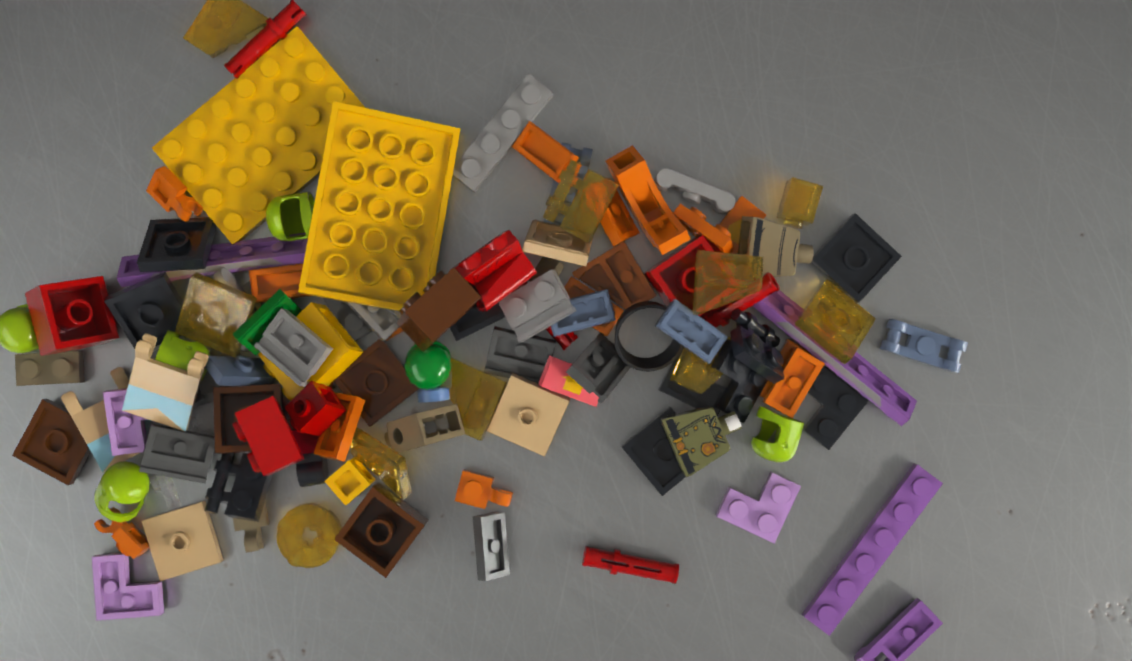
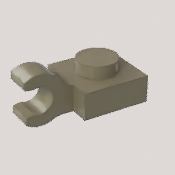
(252, 538)

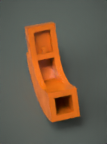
(646, 201)

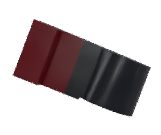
(312, 469)

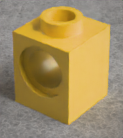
(350, 480)

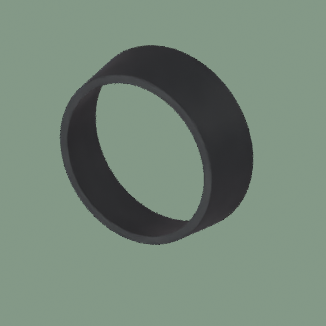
(645, 364)

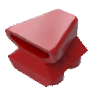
(496, 269)

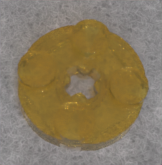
(299, 551)

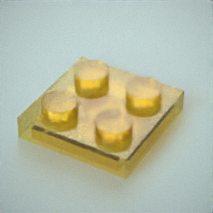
(214, 313)
(835, 321)

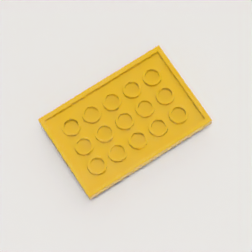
(257, 136)
(378, 207)

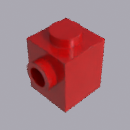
(314, 409)

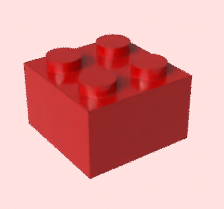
(676, 273)
(71, 315)
(268, 437)

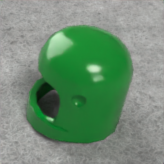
(430, 367)

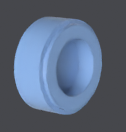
(433, 395)

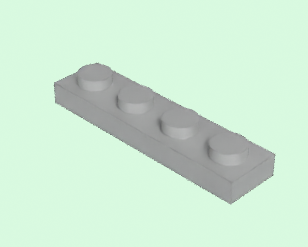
(501, 132)

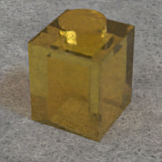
(799, 203)

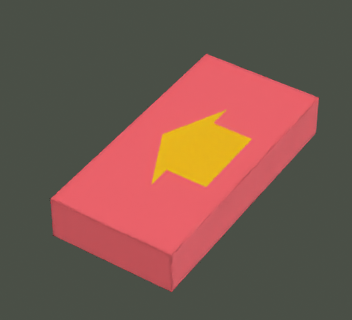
(557, 380)

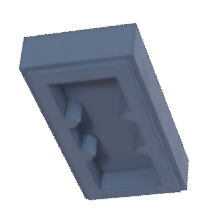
(591, 311)
(691, 331)
(238, 371)

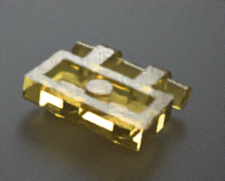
(588, 204)

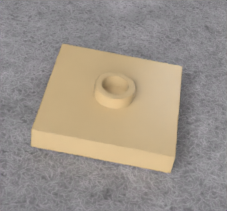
(556, 243)
(528, 414)
(182, 540)

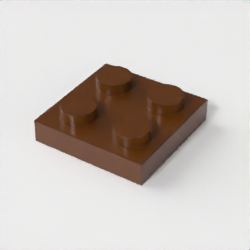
(378, 379)
(53, 443)

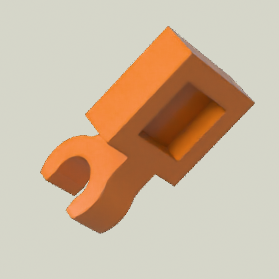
(170, 194)
(477, 490)
(128, 537)

